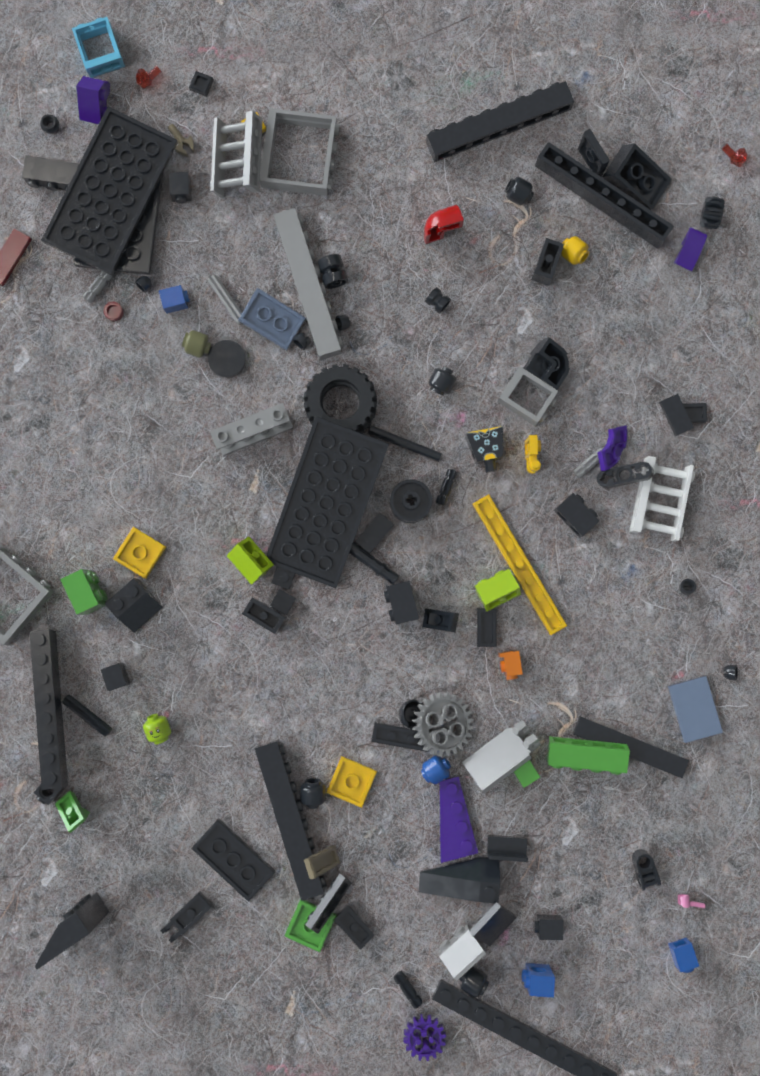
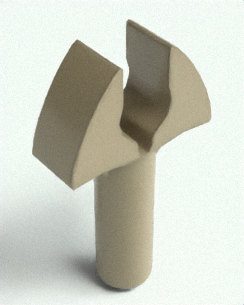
(181, 141)

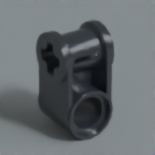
(646, 872)

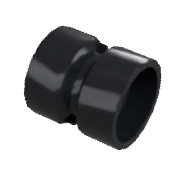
(332, 269)

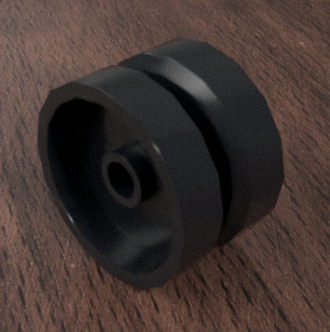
(408, 490)

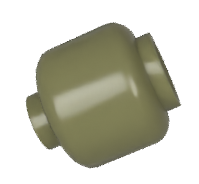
(196, 343)

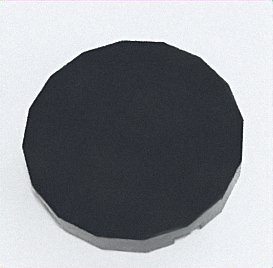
(226, 358)

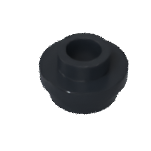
(45, 120)

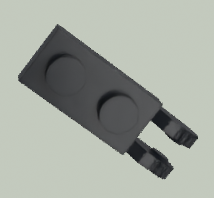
(188, 915)

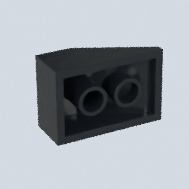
(637, 175)

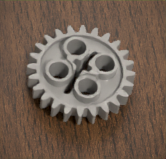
(448, 741)

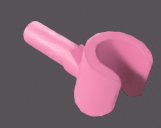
(684, 900)

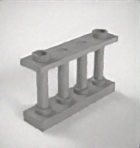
(251, 158)
(252, 429)

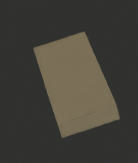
(322, 862)

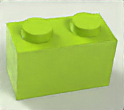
(250, 560)
(497, 589)

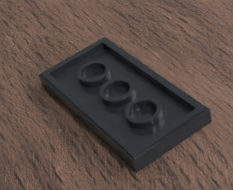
(233, 859)

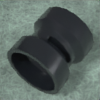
(437, 299)

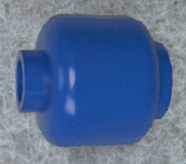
(436, 769)

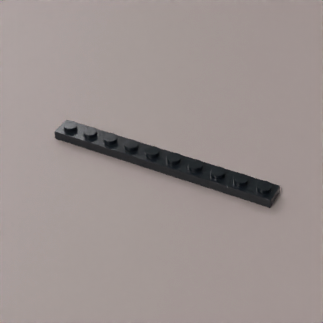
(518, 1032)

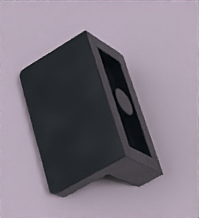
(507, 848)

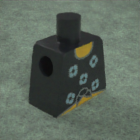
(486, 446)

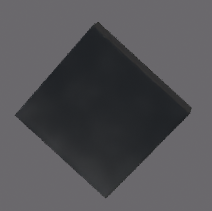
(593, 153)
(492, 924)

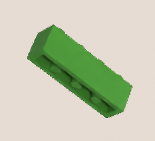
(588, 754)

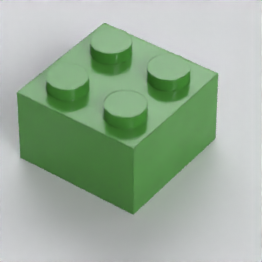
(84, 591)

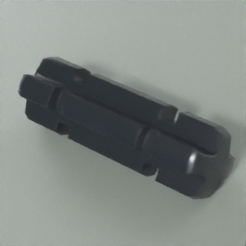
(446, 487)
(408, 989)

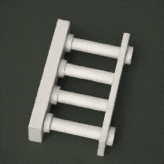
(643, 504)

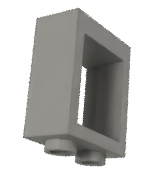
(519, 410)

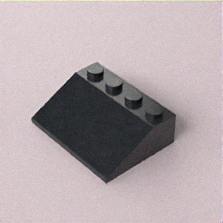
(76, 925)

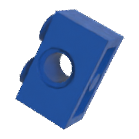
(538, 980)

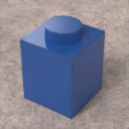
(174, 299)
(683, 955)

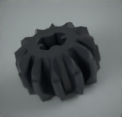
(712, 212)

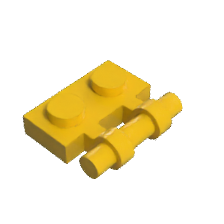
(532, 447)

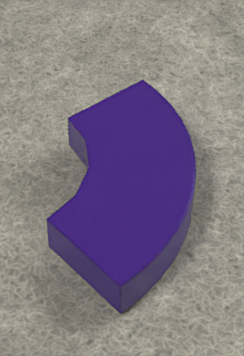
(611, 453)

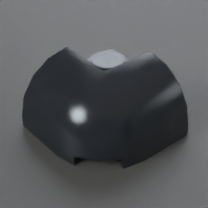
(549, 363)

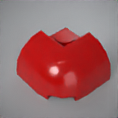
(442, 221)

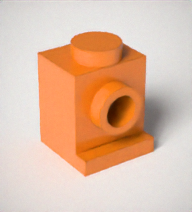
(511, 664)

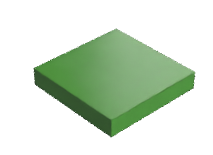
(301, 933)

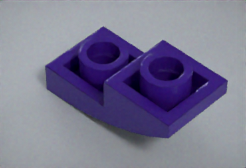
(691, 249)

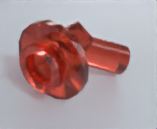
(145, 79)
(738, 157)

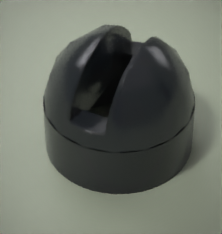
(143, 283)
(342, 322)
(301, 341)
(687, 583)
(732, 672)

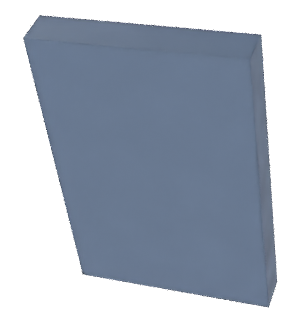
(271, 319)
(695, 709)

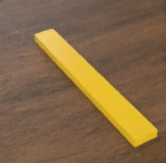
(519, 565)

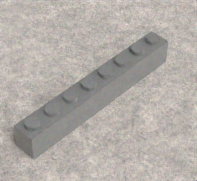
(307, 283)

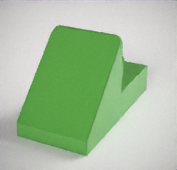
(71, 811)

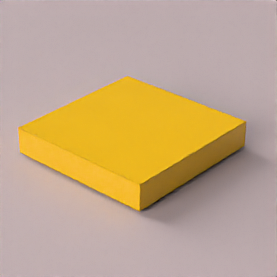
(139, 552)
(351, 781)

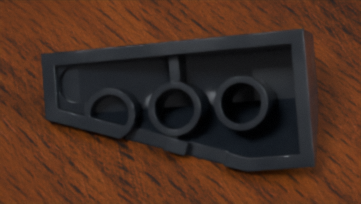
(467, 880)

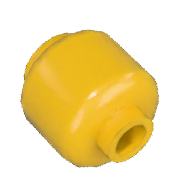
(575, 250)

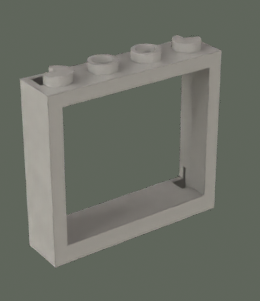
(303, 119)
(42, 585)

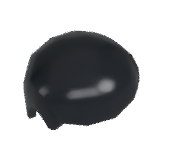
(406, 712)

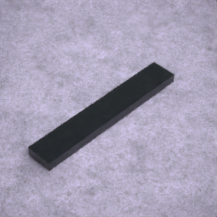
(638, 749)

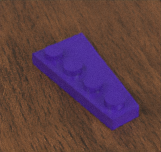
(455, 826)

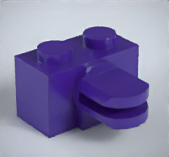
(92, 99)

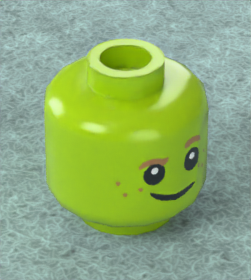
(157, 729)

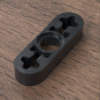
(639, 476)

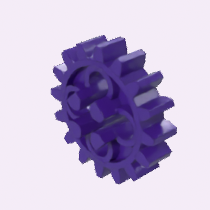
(436, 1035)

